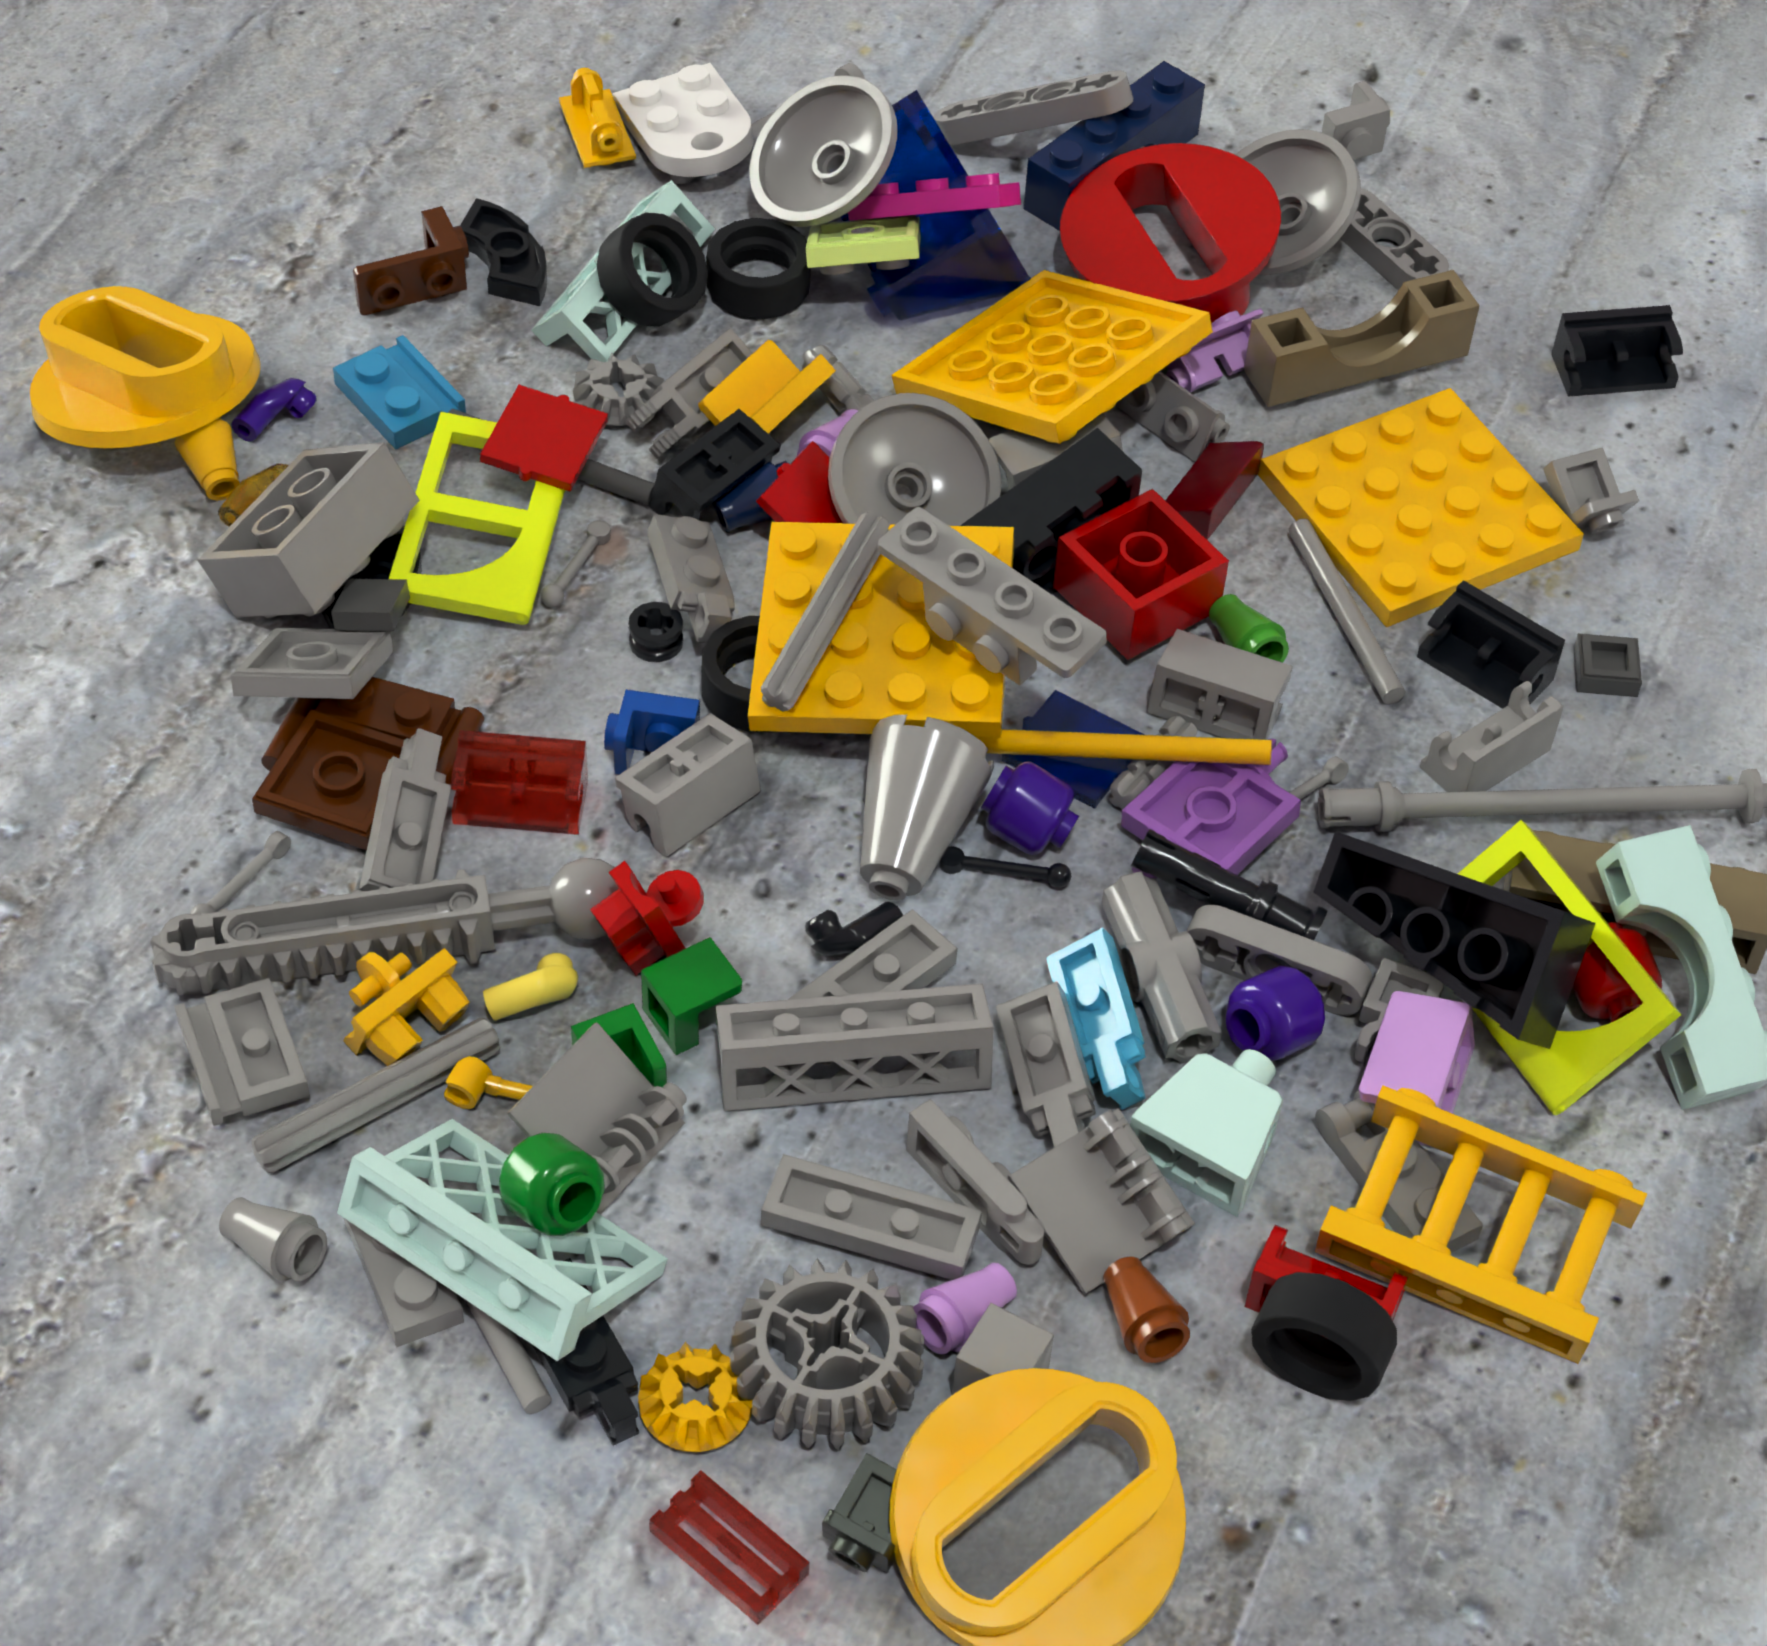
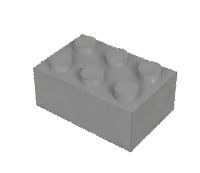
(310, 531)

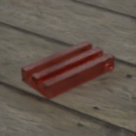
(749, 1527)

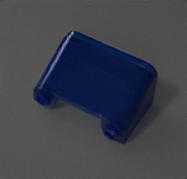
(961, 252)

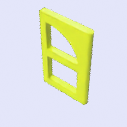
(502, 588)
(1576, 1057)

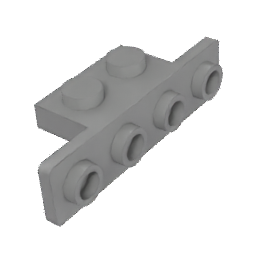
(988, 603)

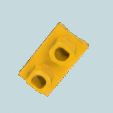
(383, 1023)

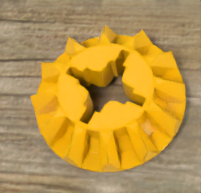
(692, 1425)

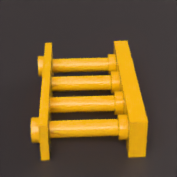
(1489, 1290)

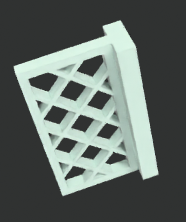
(488, 1259)

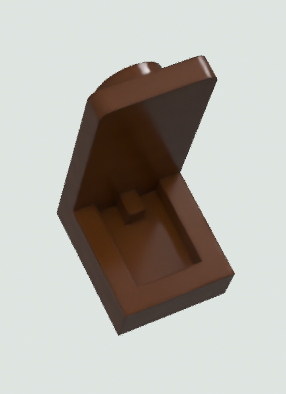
(418, 274)

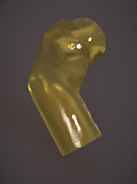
(248, 492)

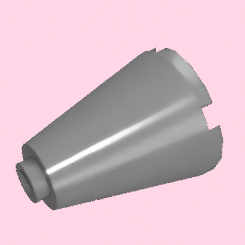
(916, 800)

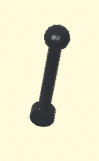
(954, 861)

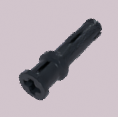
(1221, 887)

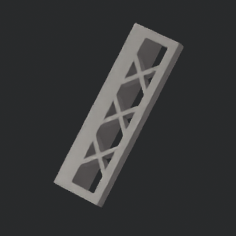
(855, 1035)

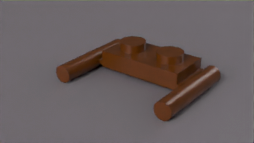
(390, 710)

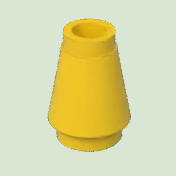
(211, 458)

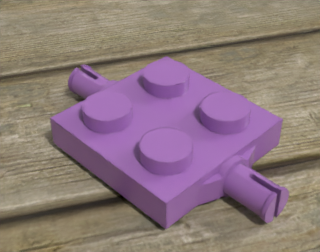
(1215, 809)

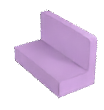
(1421, 1047)

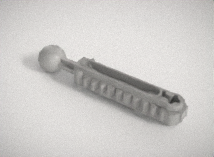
(336, 931)

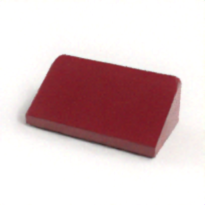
(1216, 483)

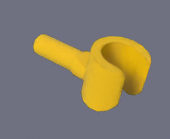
(472, 1078)

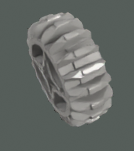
(845, 1384)

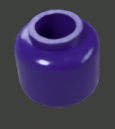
(1030, 808)
(1275, 1013)

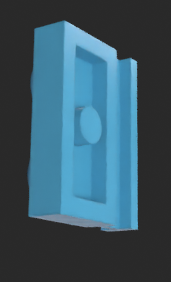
(397, 391)

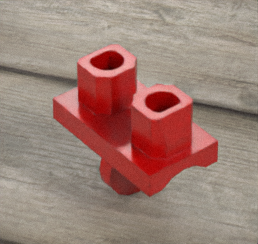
(643, 921)

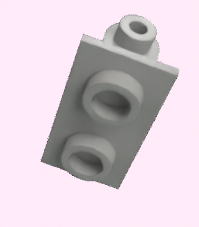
(1175, 415)

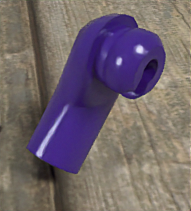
(269, 403)

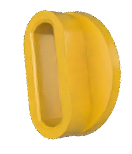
(136, 369)
(981, 1445)

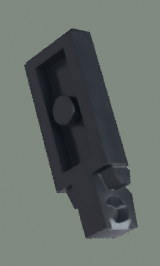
(597, 1380)

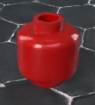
(1602, 988)

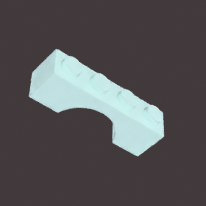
(1667, 890)

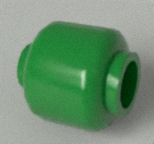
(551, 1184)

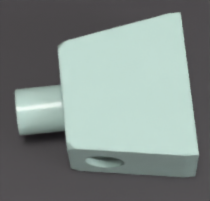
(1212, 1126)

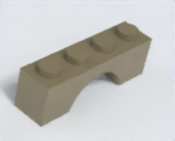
(1419, 327)

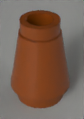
(1146, 1313)

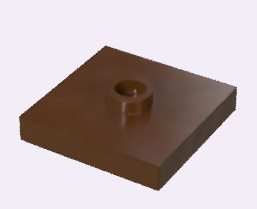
(328, 779)

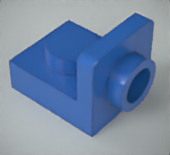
(646, 724)

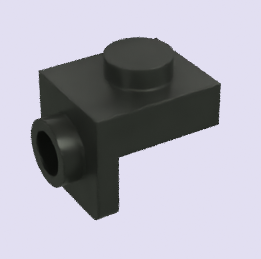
(861, 1518)

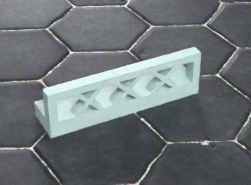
(585, 290)

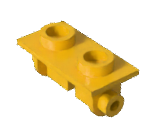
(595, 121)

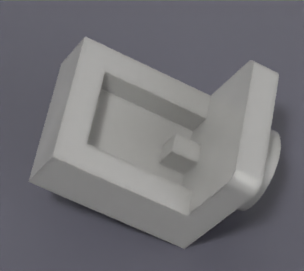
(1362, 124)
(1588, 491)

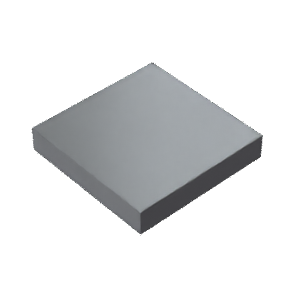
(312, 663)

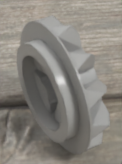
(595, 389)

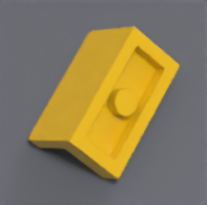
(765, 387)

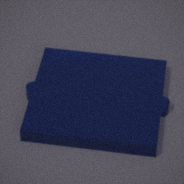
(1087, 776)

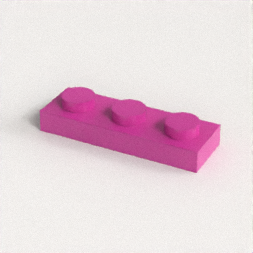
(935, 197)

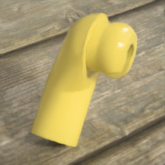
(549, 983)

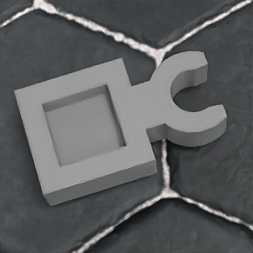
(1390, 978)

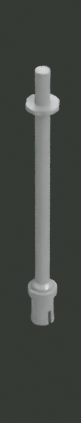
(1387, 806)

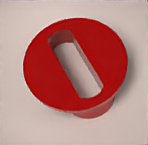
(1213, 196)

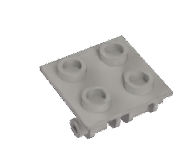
(603, 1108)
(1101, 1199)

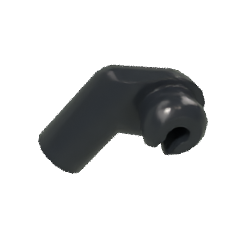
(834, 939)

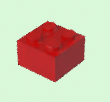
(1140, 573)

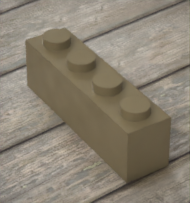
(1736, 889)

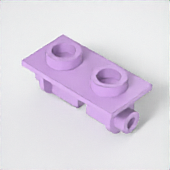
(1225, 343)

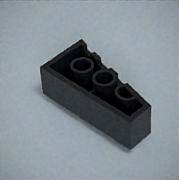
(1478, 940)

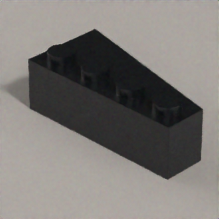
(1059, 498)

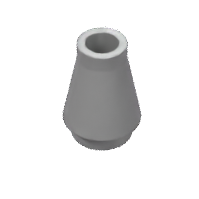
(276, 1238)

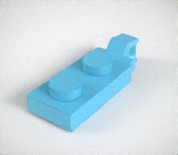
(1102, 1014)

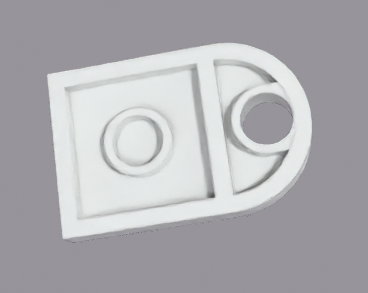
(687, 122)

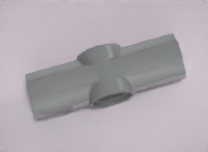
(1161, 967)

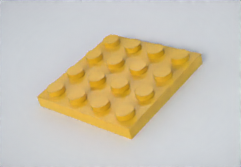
(1054, 355)
(1420, 505)
(882, 652)

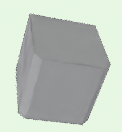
(1000, 1345)

